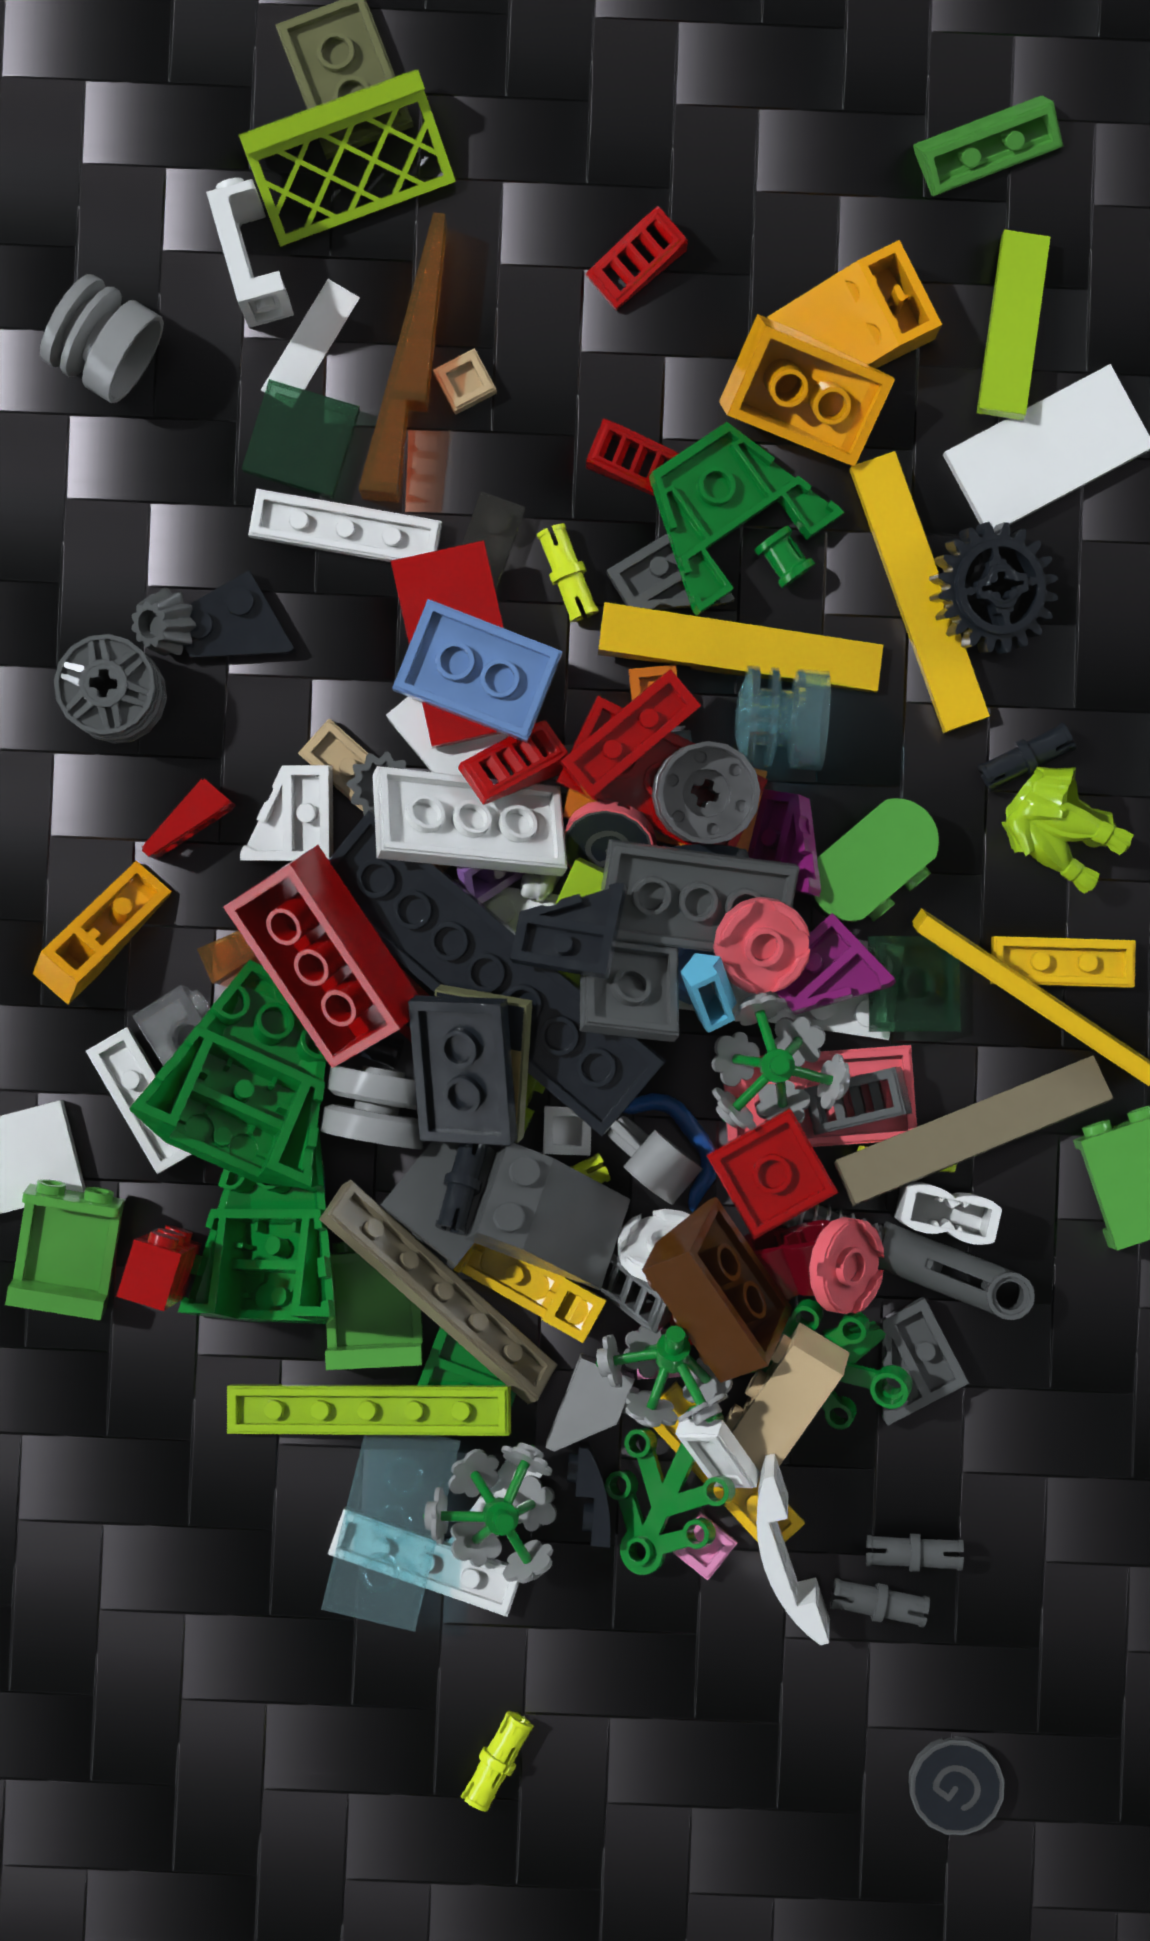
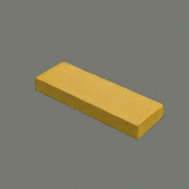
(1069, 960)

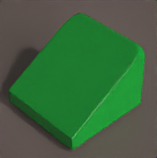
(872, 1338)

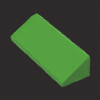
(989, 145)

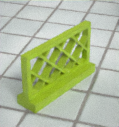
(330, 118)

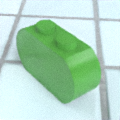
(875, 861)

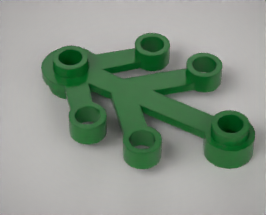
(854, 1374)
(665, 1501)

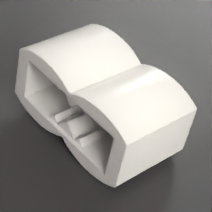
(957, 1214)

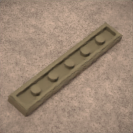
(973, 1130)
(438, 1291)

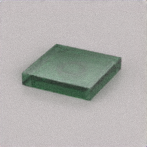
(301, 439)
(924, 990)

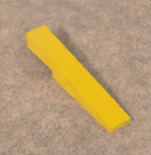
(733, 646)

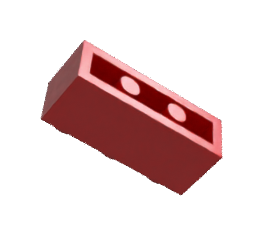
(159, 1268)

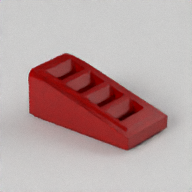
(677, 245)
(611, 430)
(542, 753)
(194, 813)

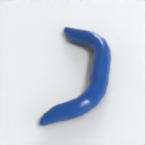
(691, 1129)

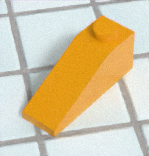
(100, 932)

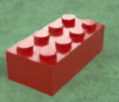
(324, 956)

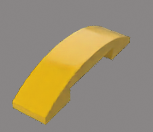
(549, 1295)

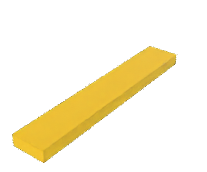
(908, 569)
(1032, 995)

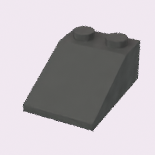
(548, 1215)

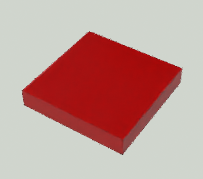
(772, 1173)

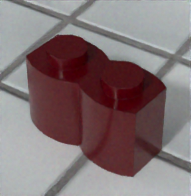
(788, 1255)

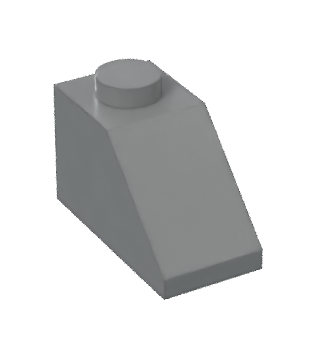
(588, 1404)

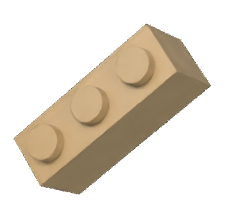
(787, 1394)

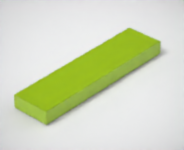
(1013, 325)

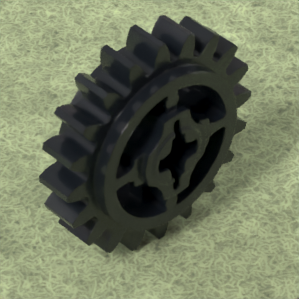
(992, 570)

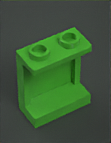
(1120, 1175)
(66, 1250)
(372, 1318)

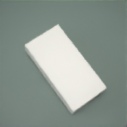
(718, 1452)

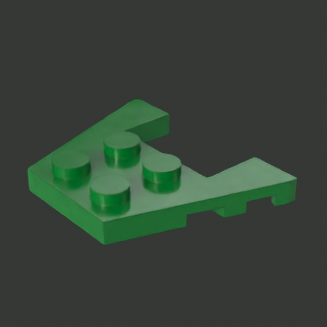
(715, 491)

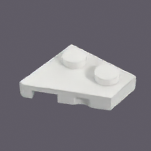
(295, 815)

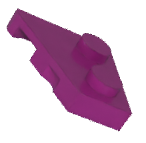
(836, 970)

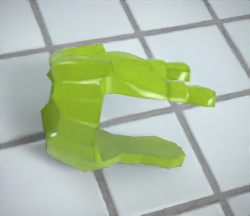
(1050, 815)

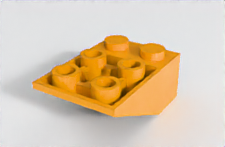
(867, 309)

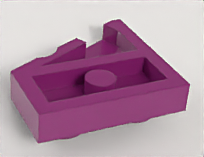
(786, 835)

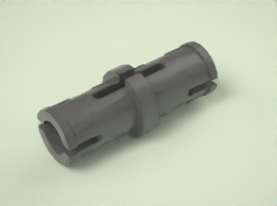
(914, 1552)
(879, 1602)

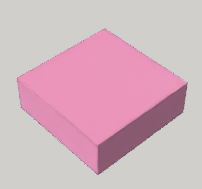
(708, 1558)

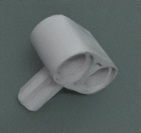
(654, 1160)

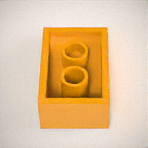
(805, 391)

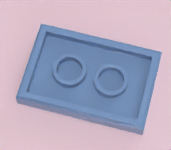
(477, 670)

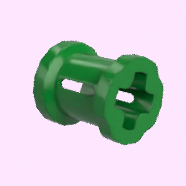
(784, 556)

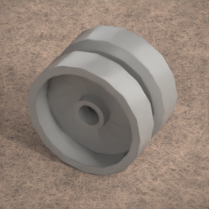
(376, 1107)

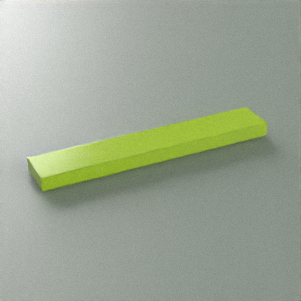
(369, 1409)

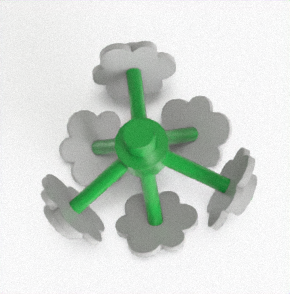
(795, 1044)
(667, 1355)
(523, 1503)

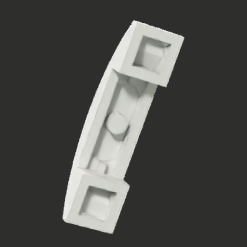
(802, 1598)

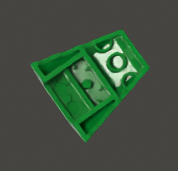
(243, 1087)
(265, 1254)

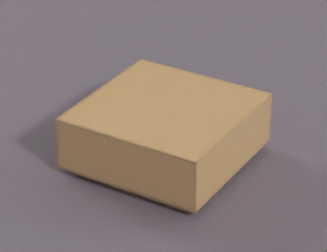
(465, 381)

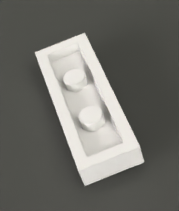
(126, 1075)

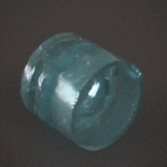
(784, 717)

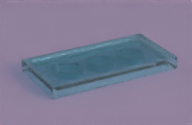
(383, 1538)

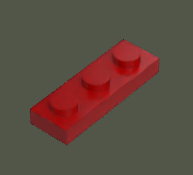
(630, 734)

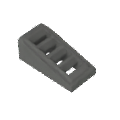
(898, 1093)
(638, 1306)

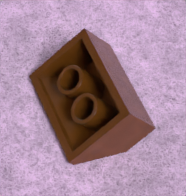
(718, 1292)

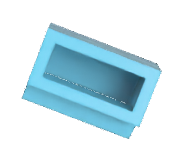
(711, 1009)

